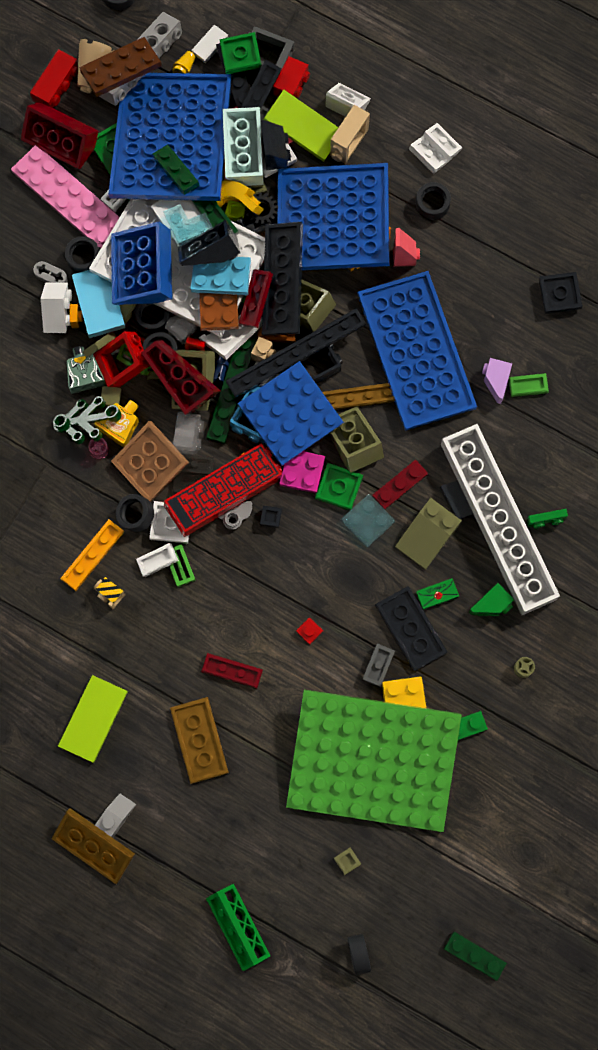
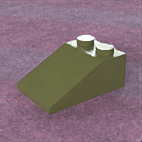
(315, 305)
(203, 362)
(356, 441)
(428, 533)

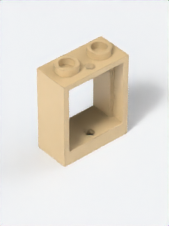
(349, 134)

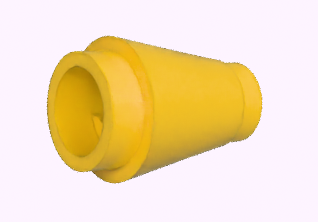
(184, 64)

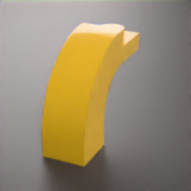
(237, 191)

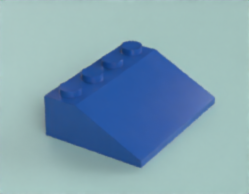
(141, 265)

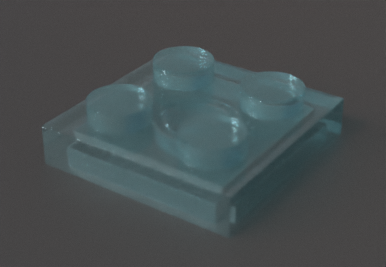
(368, 520)

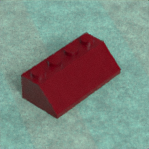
(58, 134)

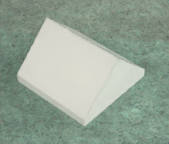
(342, 99)

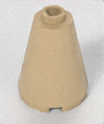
(89, 53)

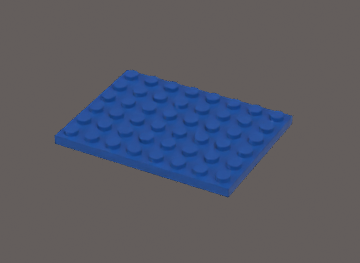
(173, 111)

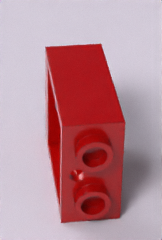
(107, 365)

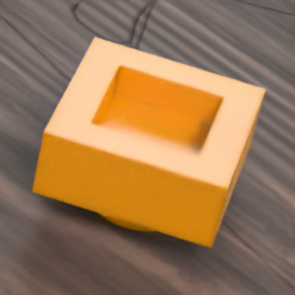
(75, 316)

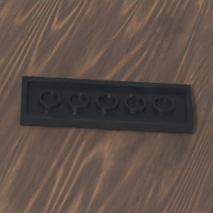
(284, 261)

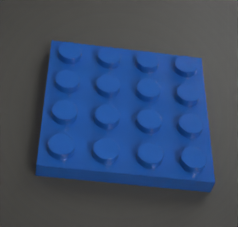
(290, 413)

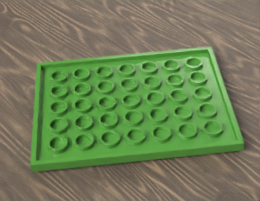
(373, 760)

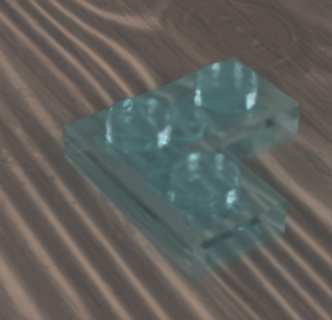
(182, 227)

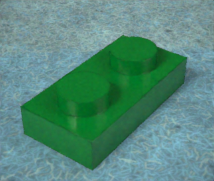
(554, 517)
(472, 725)

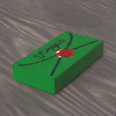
(437, 594)

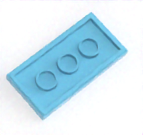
(96, 304)

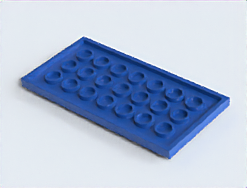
(417, 350)

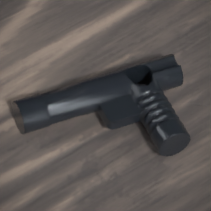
(261, 229)

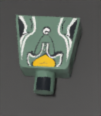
(83, 372)

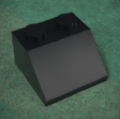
(274, 145)

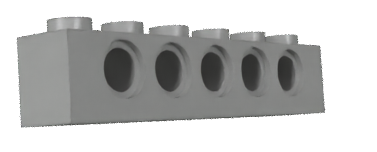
(160, 36)

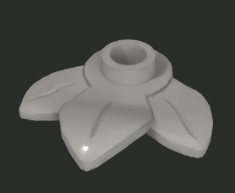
(239, 513)

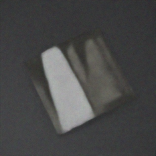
(195, 470)

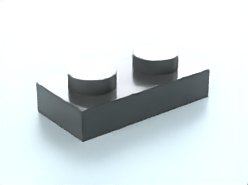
(378, 665)

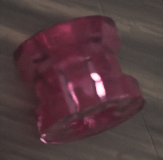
(97, 445)

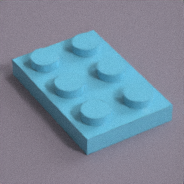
(223, 277)

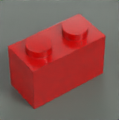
(292, 77)

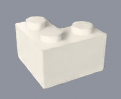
(54, 305)

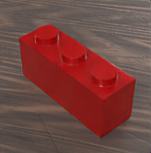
(55, 79)

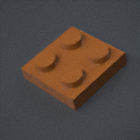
(218, 311)

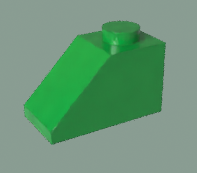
(493, 603)

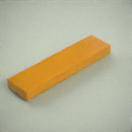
(92, 555)

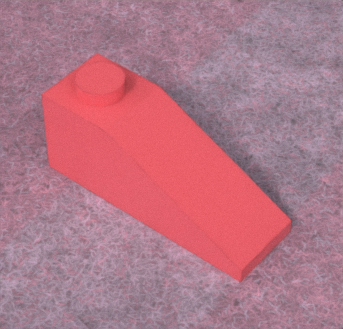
(404, 249)

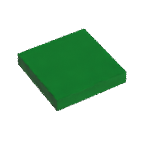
(240, 53)
(339, 487)

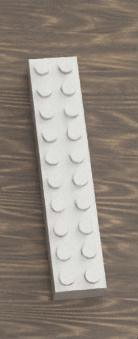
(499, 519)

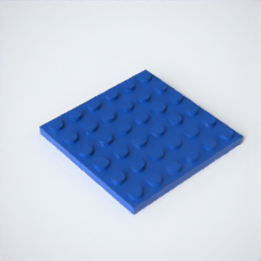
(341, 214)

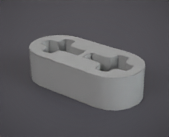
(52, 270)

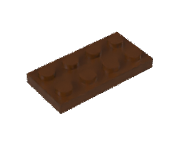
(120, 66)

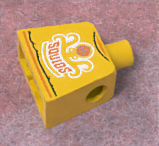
(123, 429)

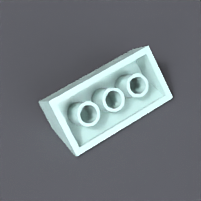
(243, 145)

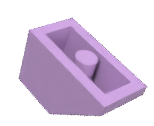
(496, 377)

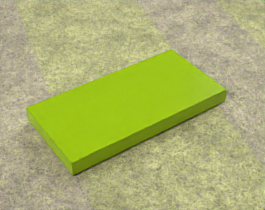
(302, 124)
(93, 719)

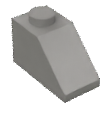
(115, 815)

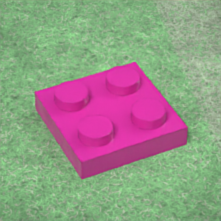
(303, 472)

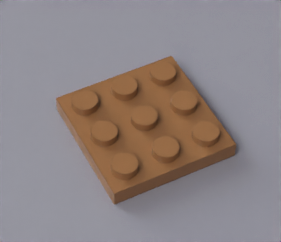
(149, 461)

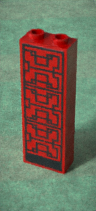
(223, 489)

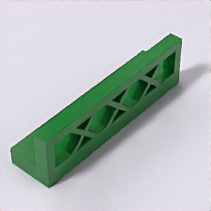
(235, 929)

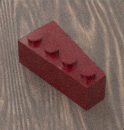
(179, 377)

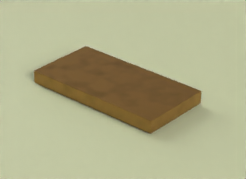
(199, 740)
(93, 846)

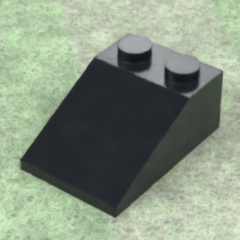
(211, 246)

